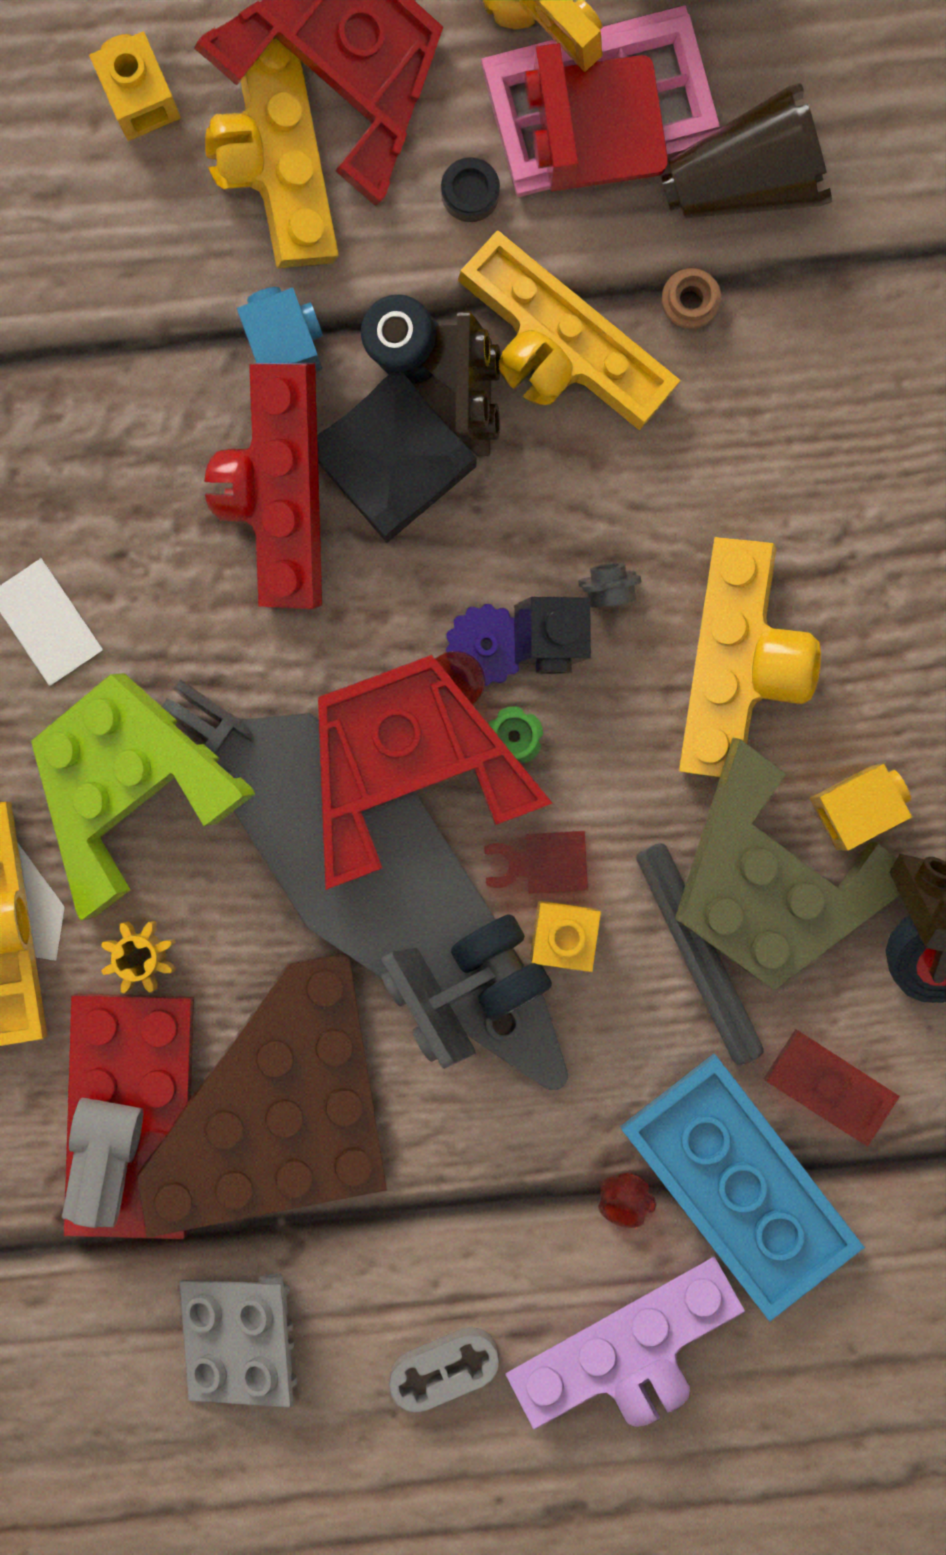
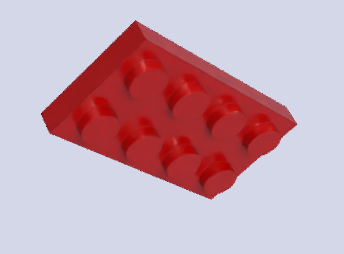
(134, 1056)

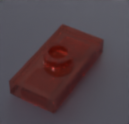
(831, 1087)

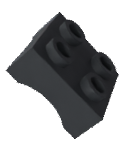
(393, 455)

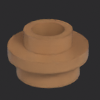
(691, 281)

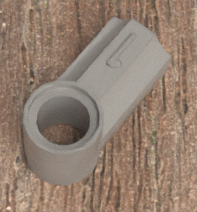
(103, 1143)

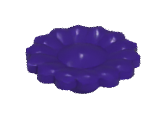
(489, 638)

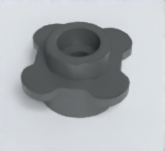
(610, 585)

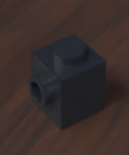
(552, 633)

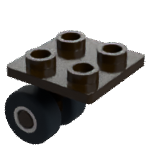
(408, 340)

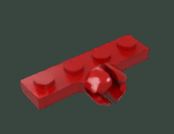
(277, 484)

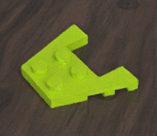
(108, 761)

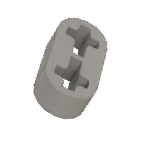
(449, 1383)

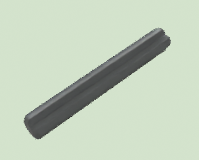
(700, 958)

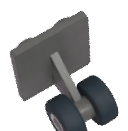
(488, 948)

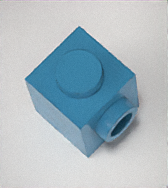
(280, 327)

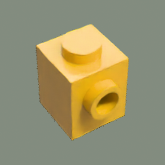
(134, 85)

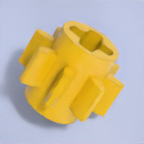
(125, 947)

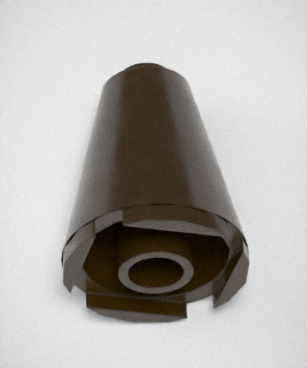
(752, 163)

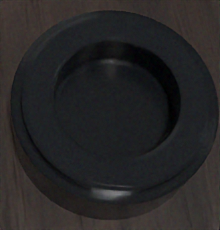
(470, 189)

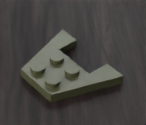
(760, 898)

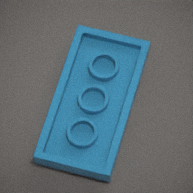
(742, 1187)

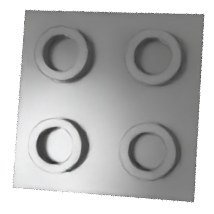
(238, 1341)

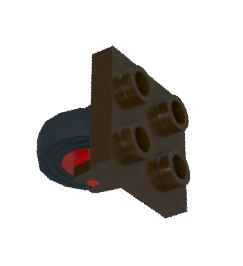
(919, 941)

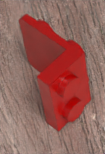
(597, 121)

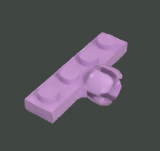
(629, 1351)

